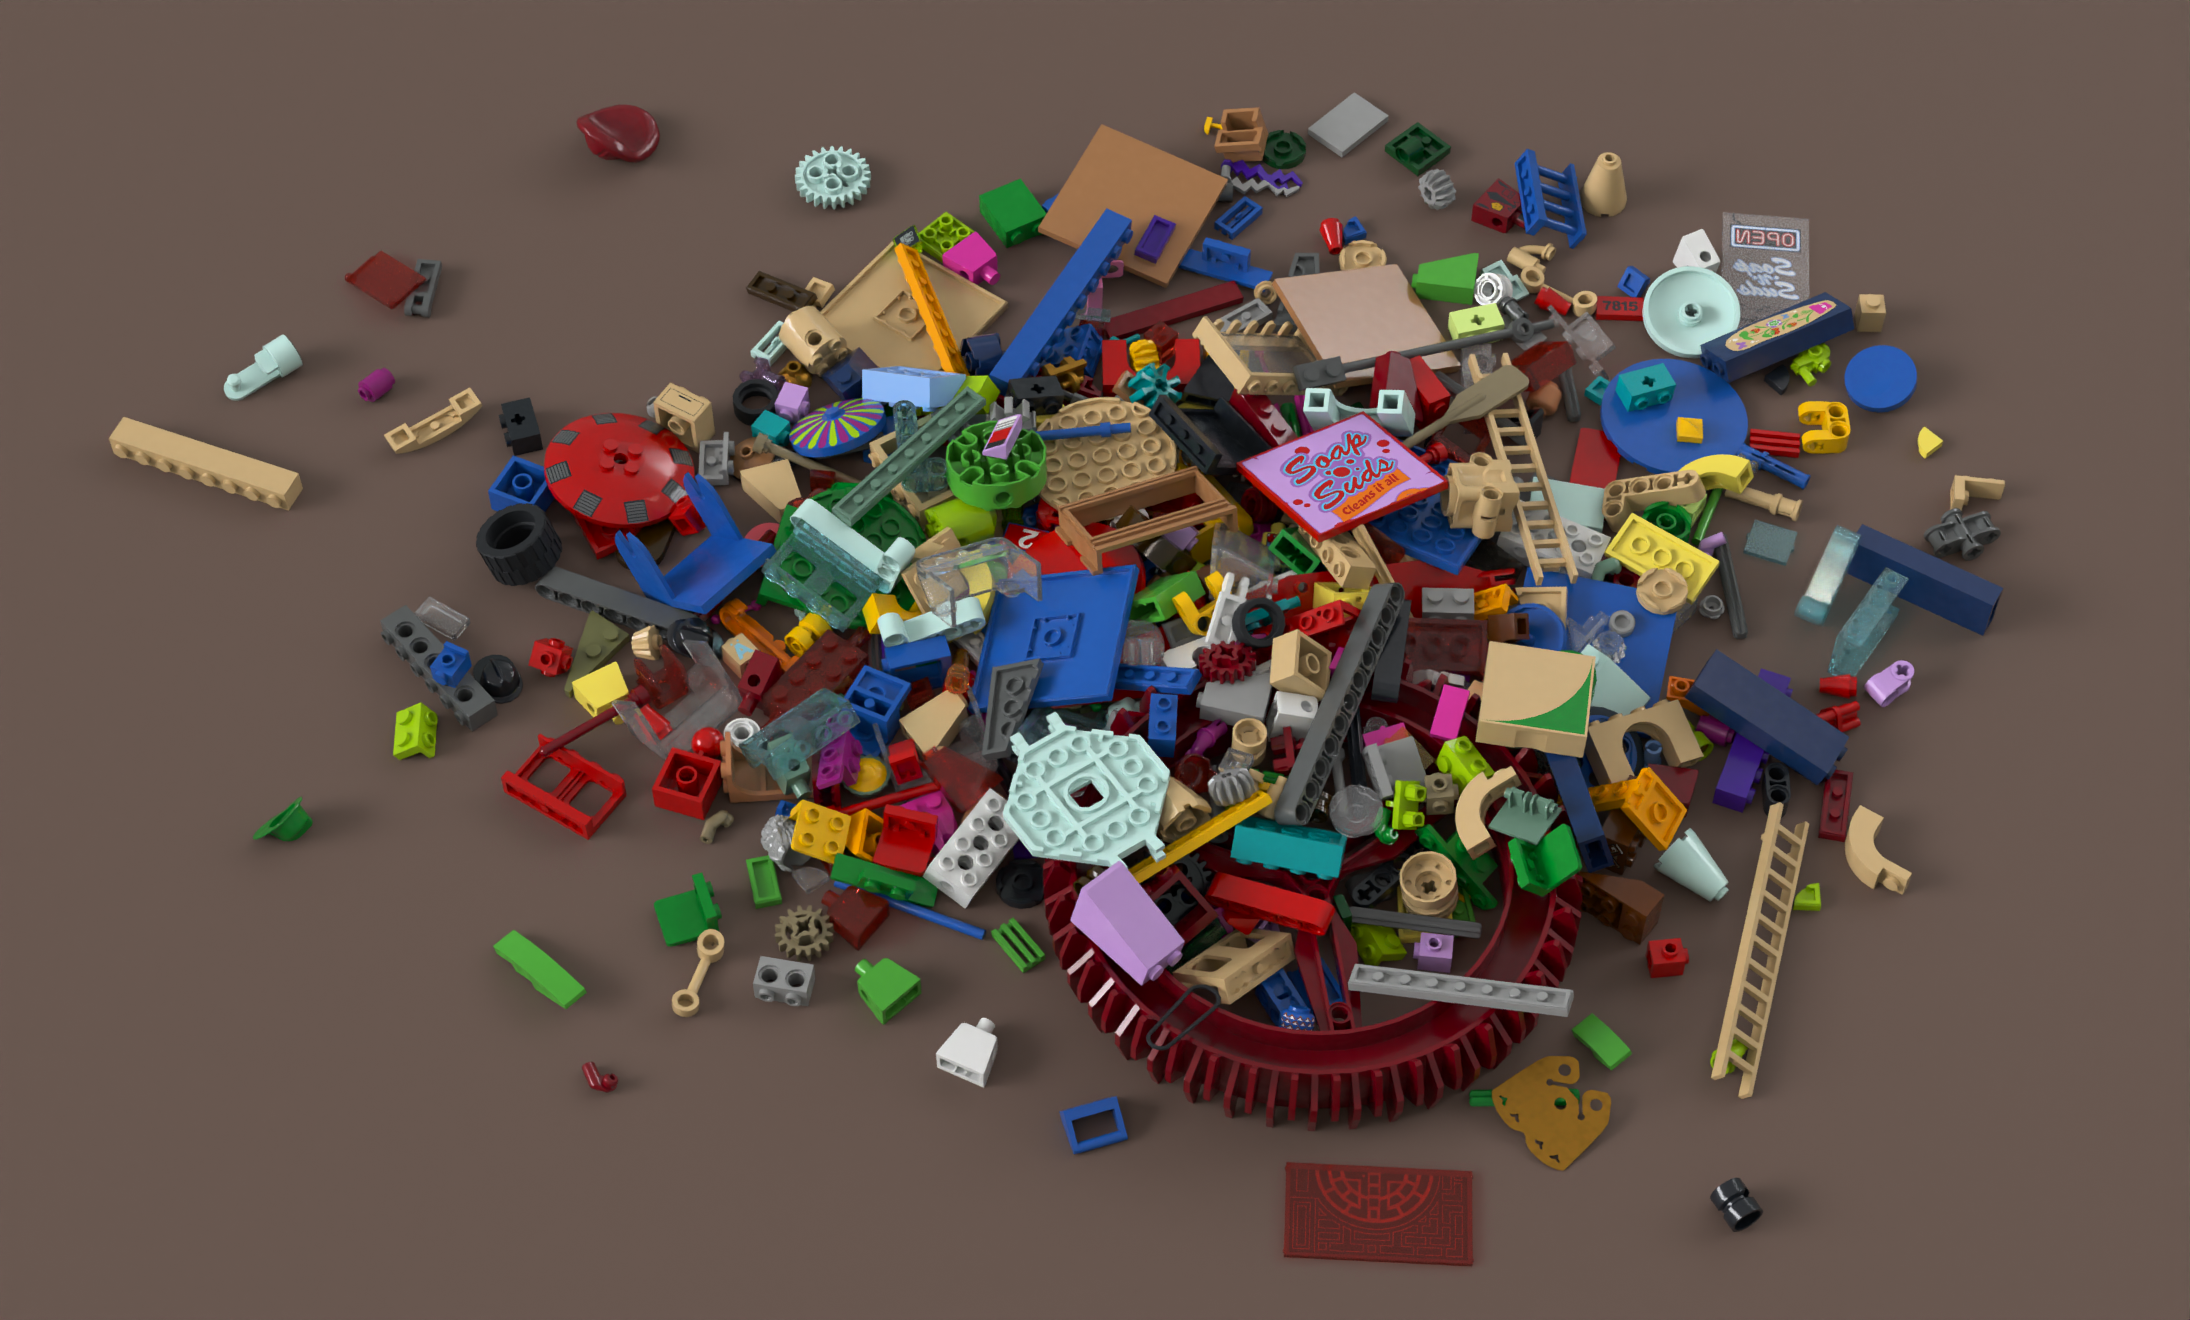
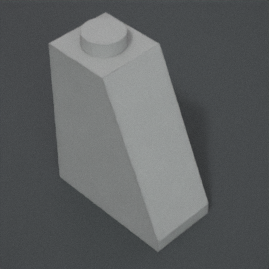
(1236, 700)

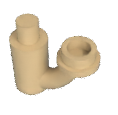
(1523, 257)
(1274, 792)

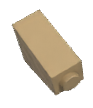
(771, 486)
(935, 721)

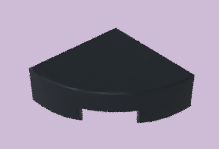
(1778, 379)

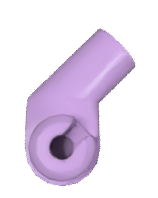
(1708, 544)

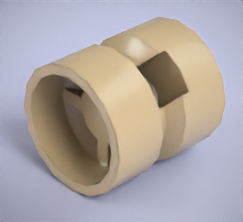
(1250, 737)

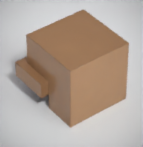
(1242, 135)

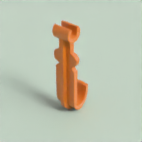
(738, 622)

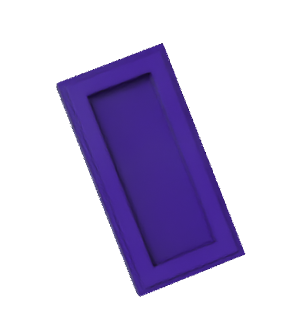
(1155, 239)

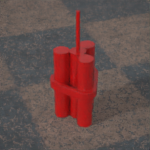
(1842, 717)

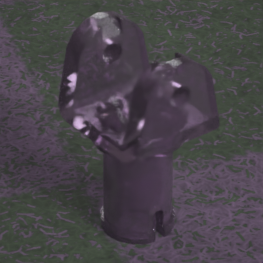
(764, 373)

